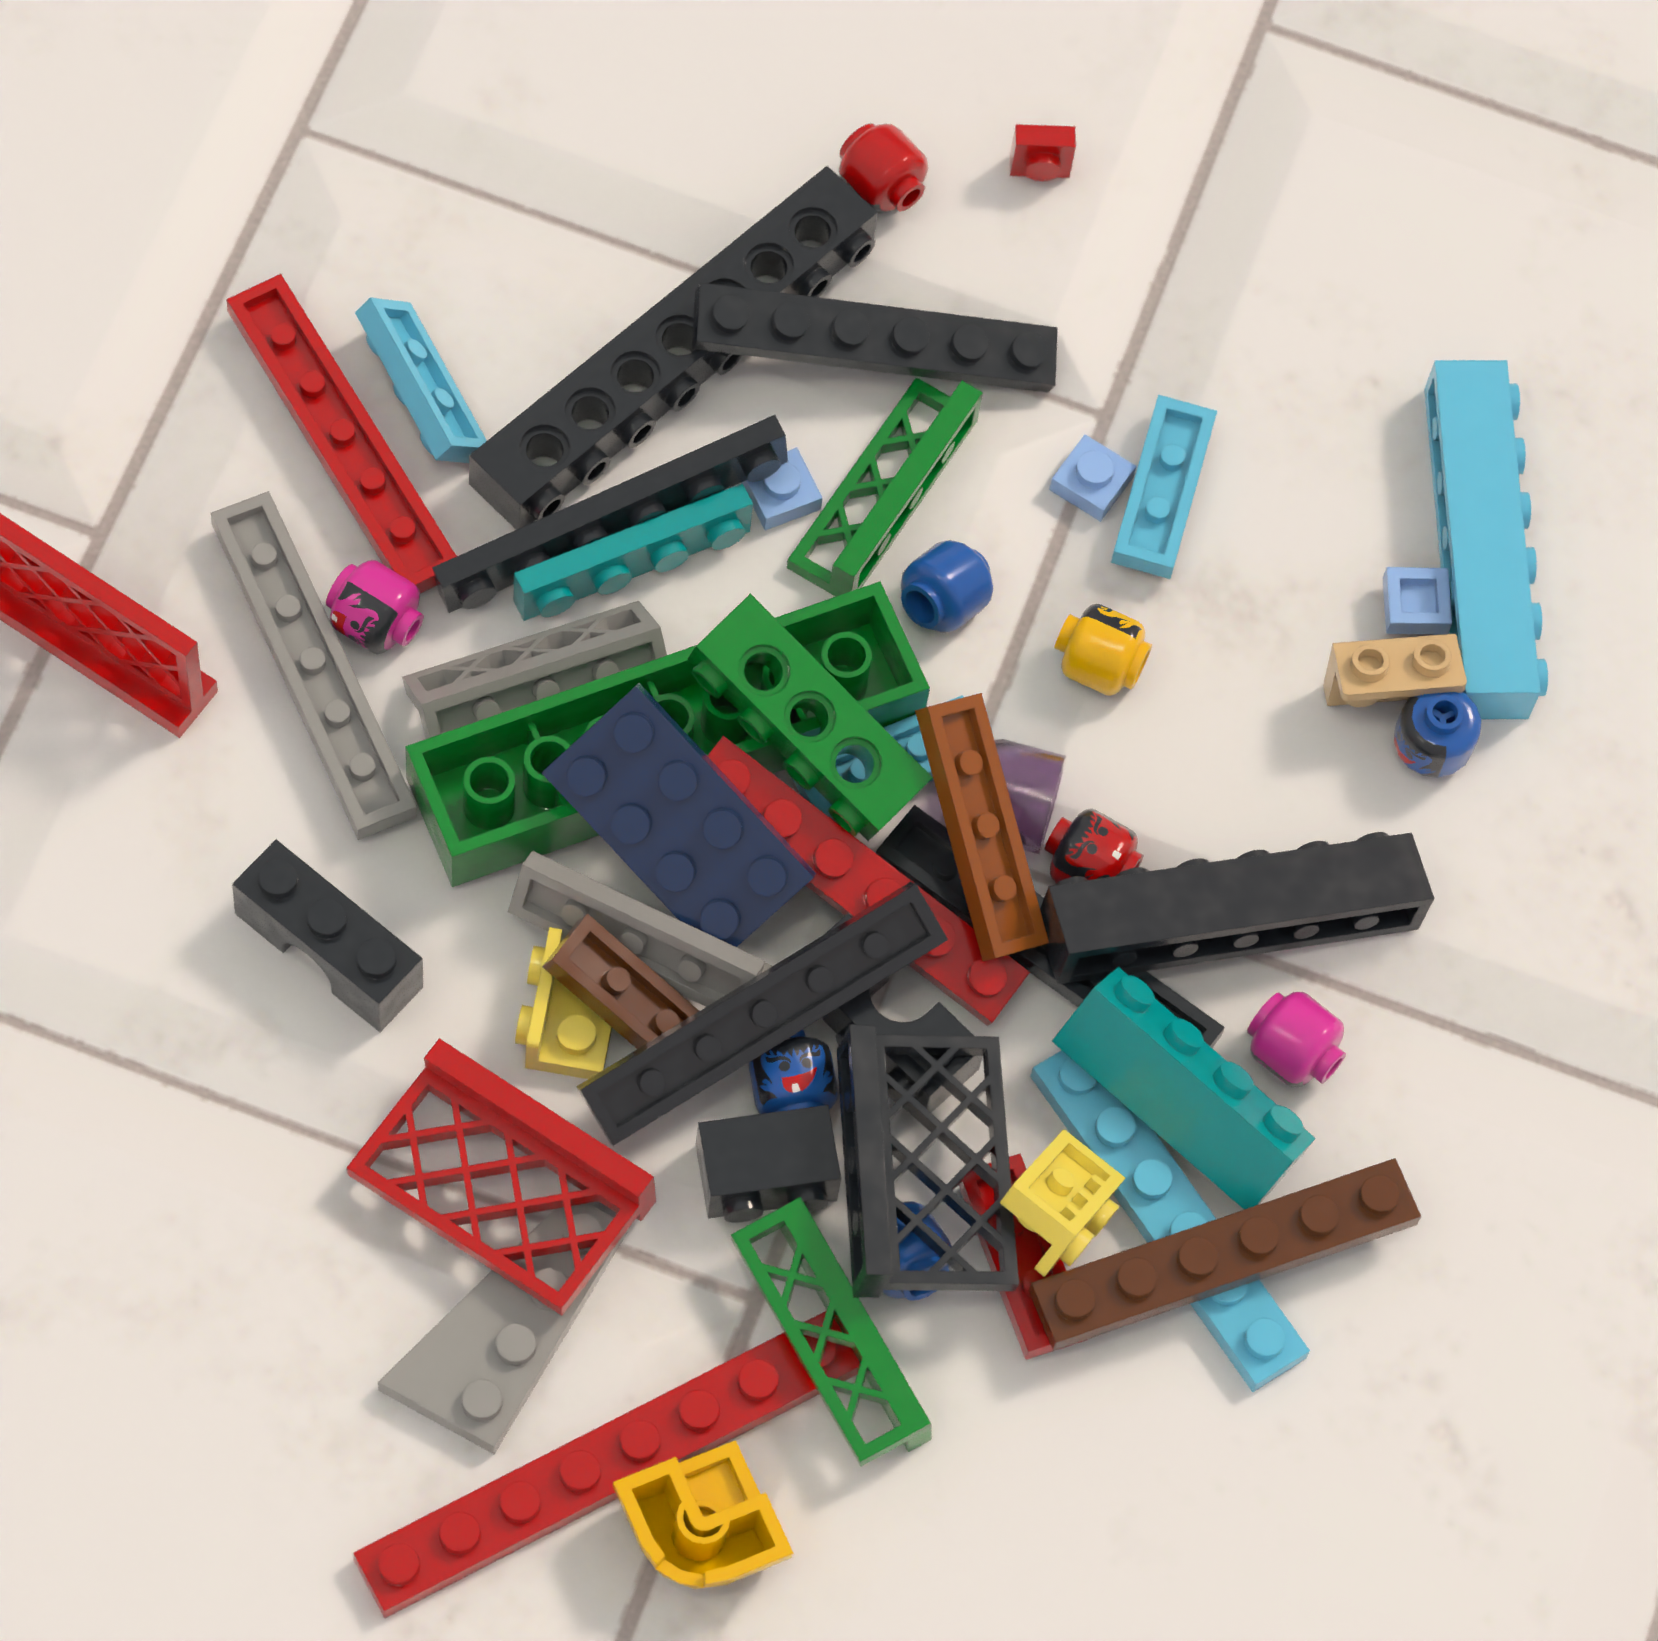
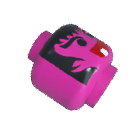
(374, 606)
(1297, 1039)

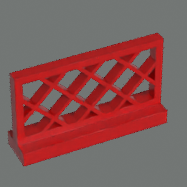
(100, 631)
(547, 1143)

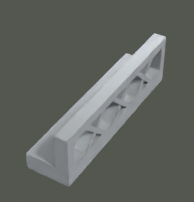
(533, 667)
(680, 954)

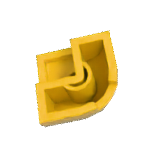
(703, 1519)

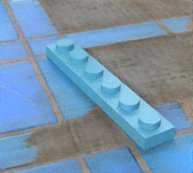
(1163, 1203)

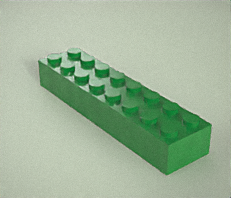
(486, 782)

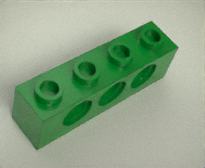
(755, 636)

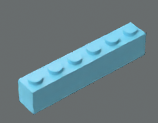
(1483, 533)

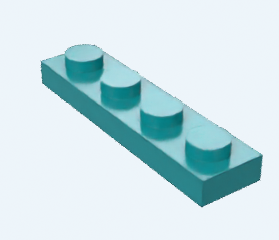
(648, 546)

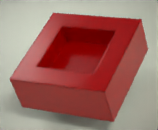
(1042, 151)

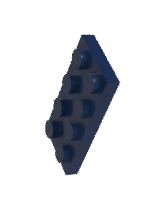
(678, 820)

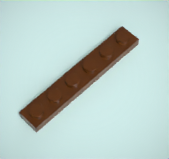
(1224, 1254)

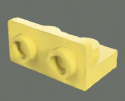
(560, 1029)
(1064, 1198)

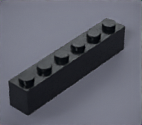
(1235, 906)

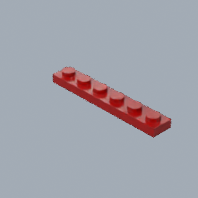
(340, 431)
(856, 877)

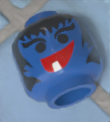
(1437, 733)
(794, 1075)

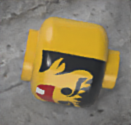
(1103, 649)

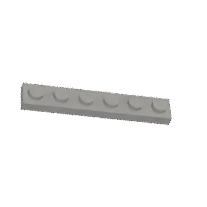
(314, 665)

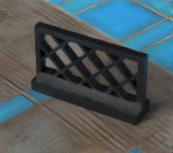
(869, 1162)

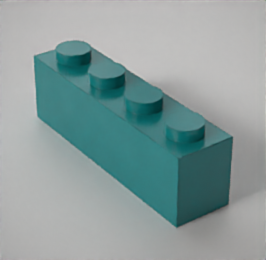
(1183, 1088)

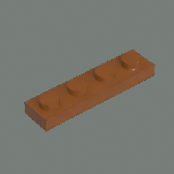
(982, 826)

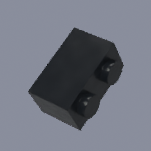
(767, 1162)

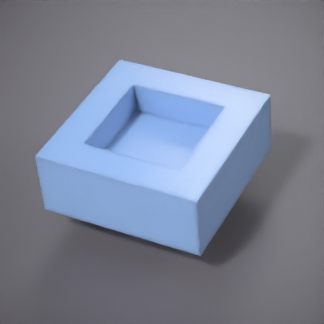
(1092, 477)
(785, 494)
(1417, 600)

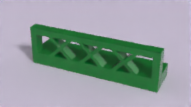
(895, 496)
(859, 1332)

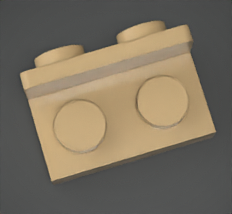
(1393, 669)

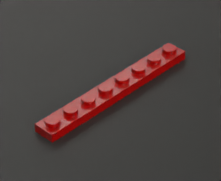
(582, 1472)

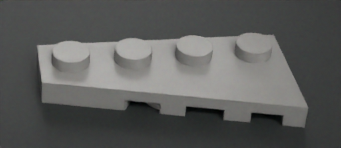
(495, 1342)

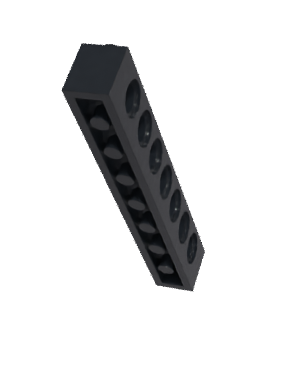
(524, 492)

